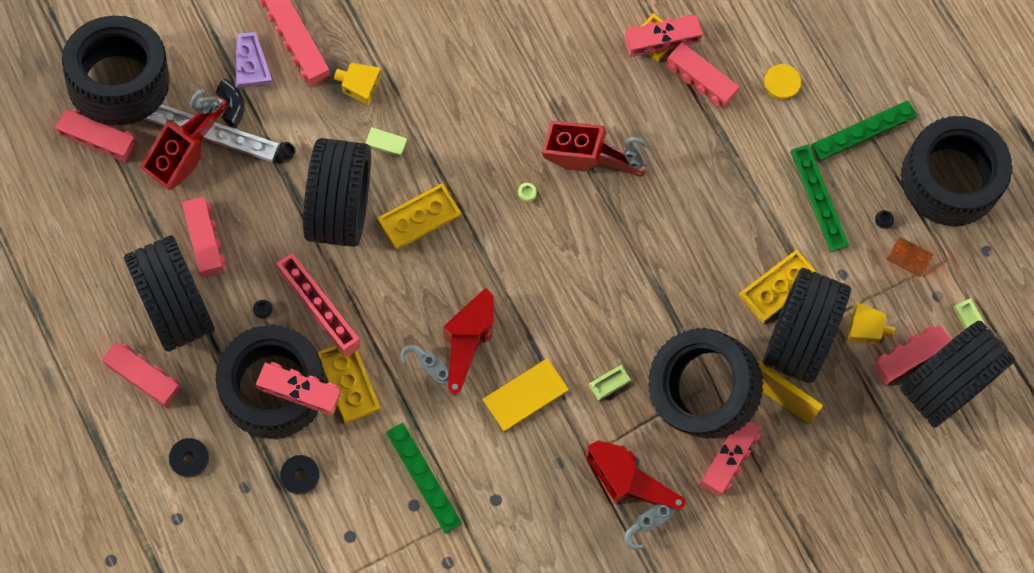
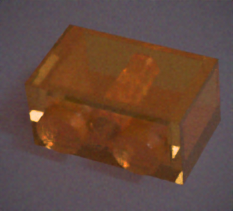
(909, 256)

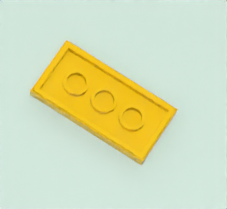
(418, 216)
(770, 291)
(351, 378)
(525, 395)
(789, 395)

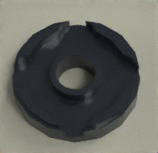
(186, 446)
(296, 463)

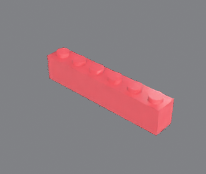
(297, 40)
(318, 305)

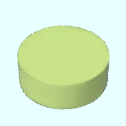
(527, 192)

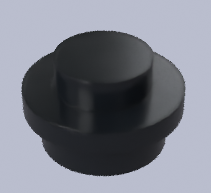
(286, 150)
(884, 219)
(262, 309)

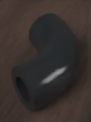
(235, 100)

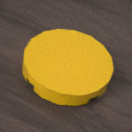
(782, 82)

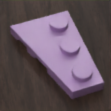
(250, 62)

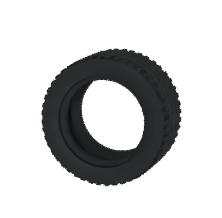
(109, 38)
(978, 142)
(337, 192)
(169, 293)
(807, 325)
(245, 350)
(667, 372)
(957, 373)

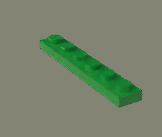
(863, 131)
(819, 198)
(423, 478)

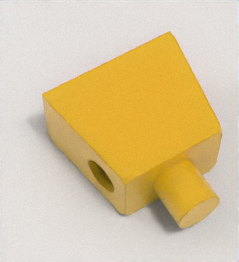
(359, 81)
(868, 325)

